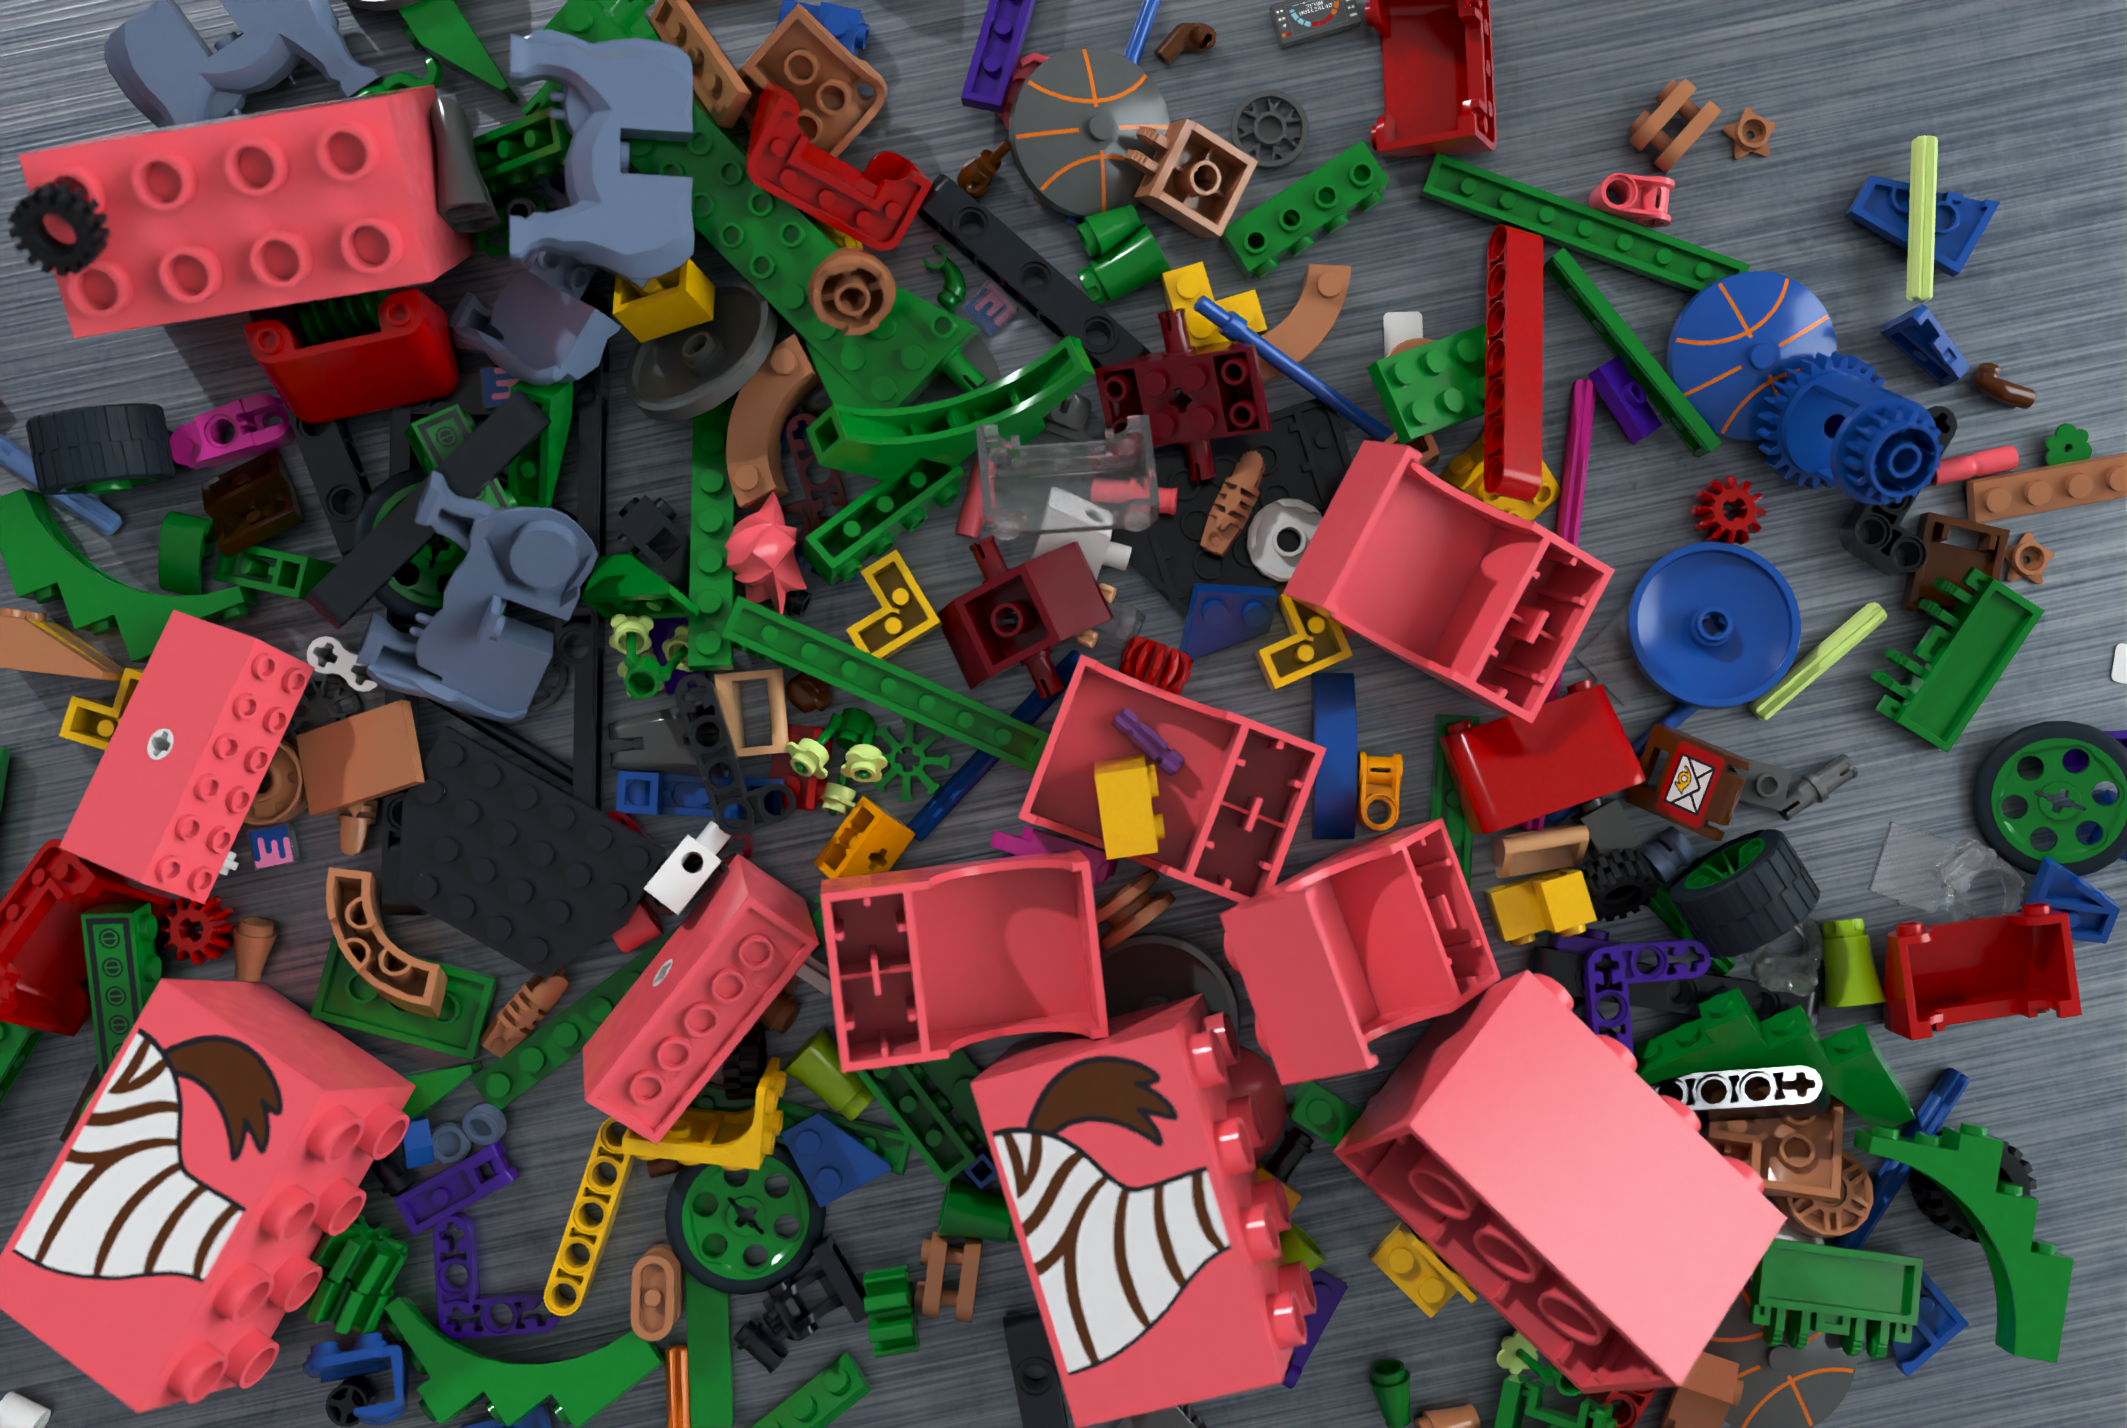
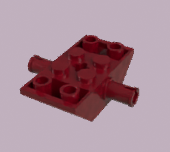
(1218, 376)
(1053, 603)

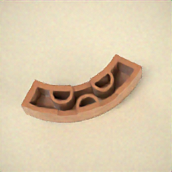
(1312, 317)
(759, 418)
(360, 934)
(1704, 1394)

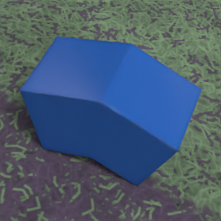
(417, 1143)
(986, 1160)

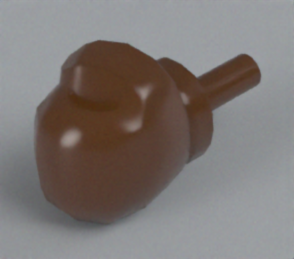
(978, 171)
(808, 693)

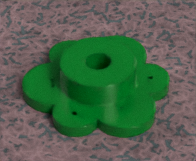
(2076, 444)

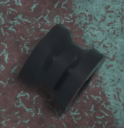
(342, 1401)

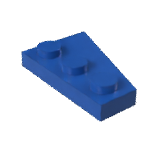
(1959, 221)

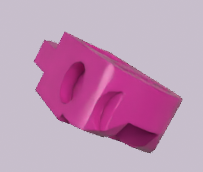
(202, 441)
(1038, 841)

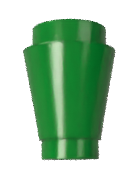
(1107, 229)
(1392, 1391)

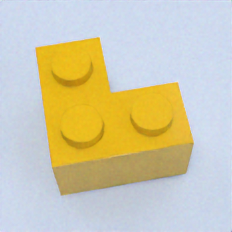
(1187, 284)
(665, 303)
(904, 610)
(1311, 647)
(94, 719)
(1125, 806)
(1541, 902)

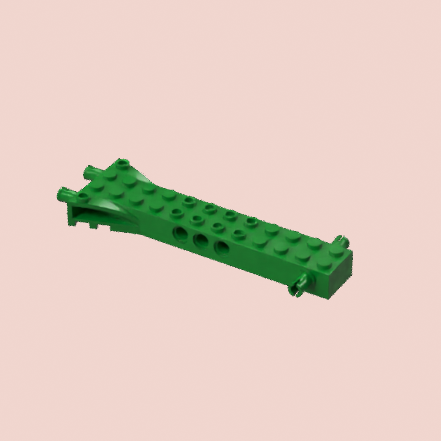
(781, 248)

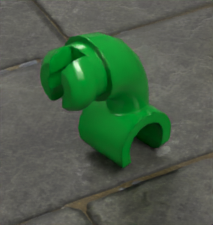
(954, 283)

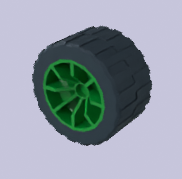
(100, 449)
(1744, 893)

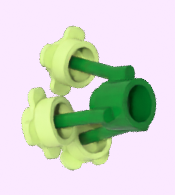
(644, 674)
(862, 760)

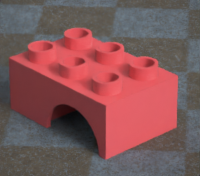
(1448, 581)
(1221, 812)
(1358, 950)
(962, 956)

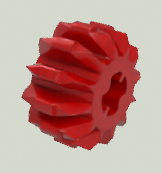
(1743, 508)
(1156, 664)
(183, 931)

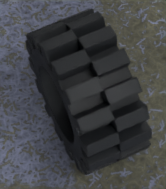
(42, 245)
(1619, 883)
(745, 1065)

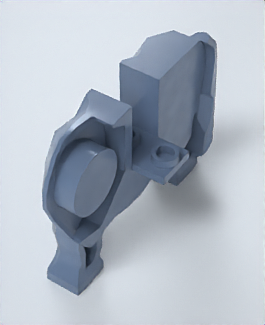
(180, 81)
(606, 94)
(538, 322)
(469, 649)

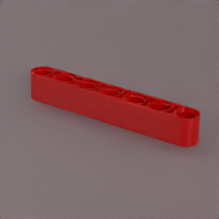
(1513, 364)

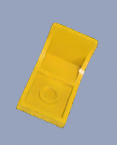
(721, 1137)

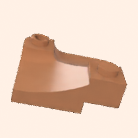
(821, 78)
(1790, 1154)

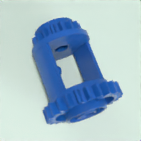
(1848, 432)

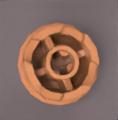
(852, 291)

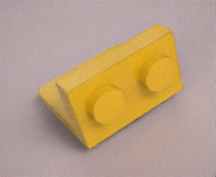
(1467, 475)

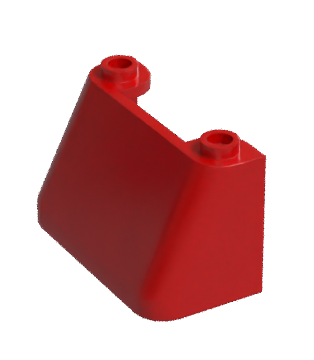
(1435, 77)
(864, 205)
(366, 373)
(1527, 770)
(44, 938)
(1979, 971)

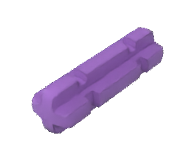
(1148, 741)

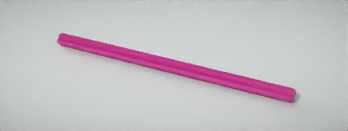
(1572, 494)

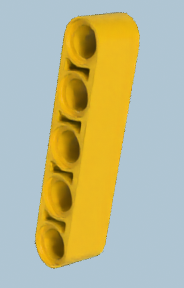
(583, 1229)

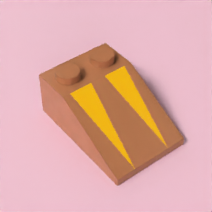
(51, 648)

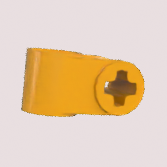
(1378, 787)

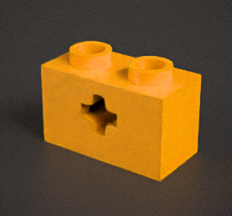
(864, 843)

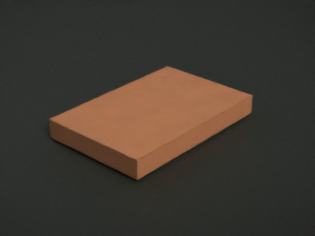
(360, 758)

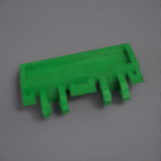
(1961, 661)
(1841, 1291)

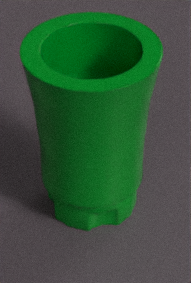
(1124, 268)
(975, 1214)

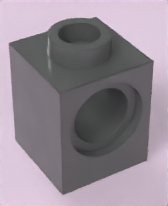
(1607, 826)

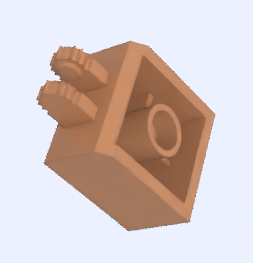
(1188, 156)

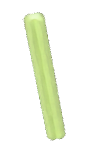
(1922, 219)
(1819, 660)

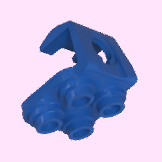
(367, 1357)

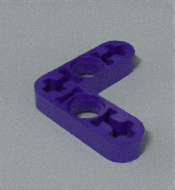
(1626, 972)
(468, 1296)

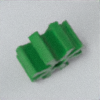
(920, 749)
(363, 1256)
(346, 1306)
(891, 1311)

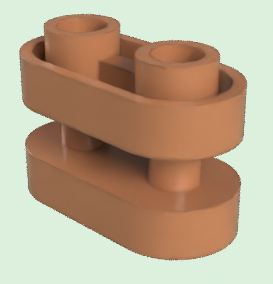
(1649, 126)
(656, 1293)
(931, 1294)

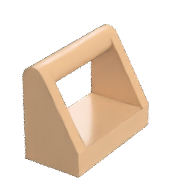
(730, 697)
(1539, 850)

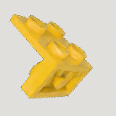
(1419, 1270)

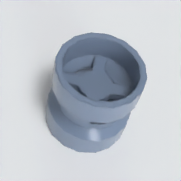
(1669, 854)

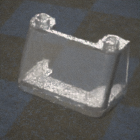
(1068, 484)

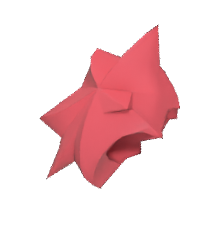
(764, 555)

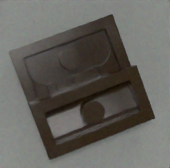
(251, 503)

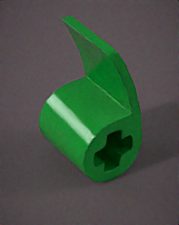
(181, 549)

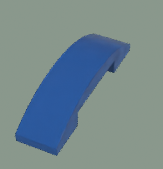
(1336, 780)
(683, 795)

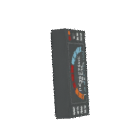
(1311, 19)

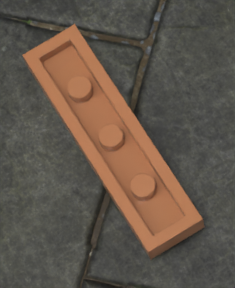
(712, 73)
(2047, 488)

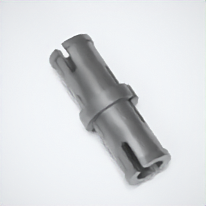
(1817, 786)

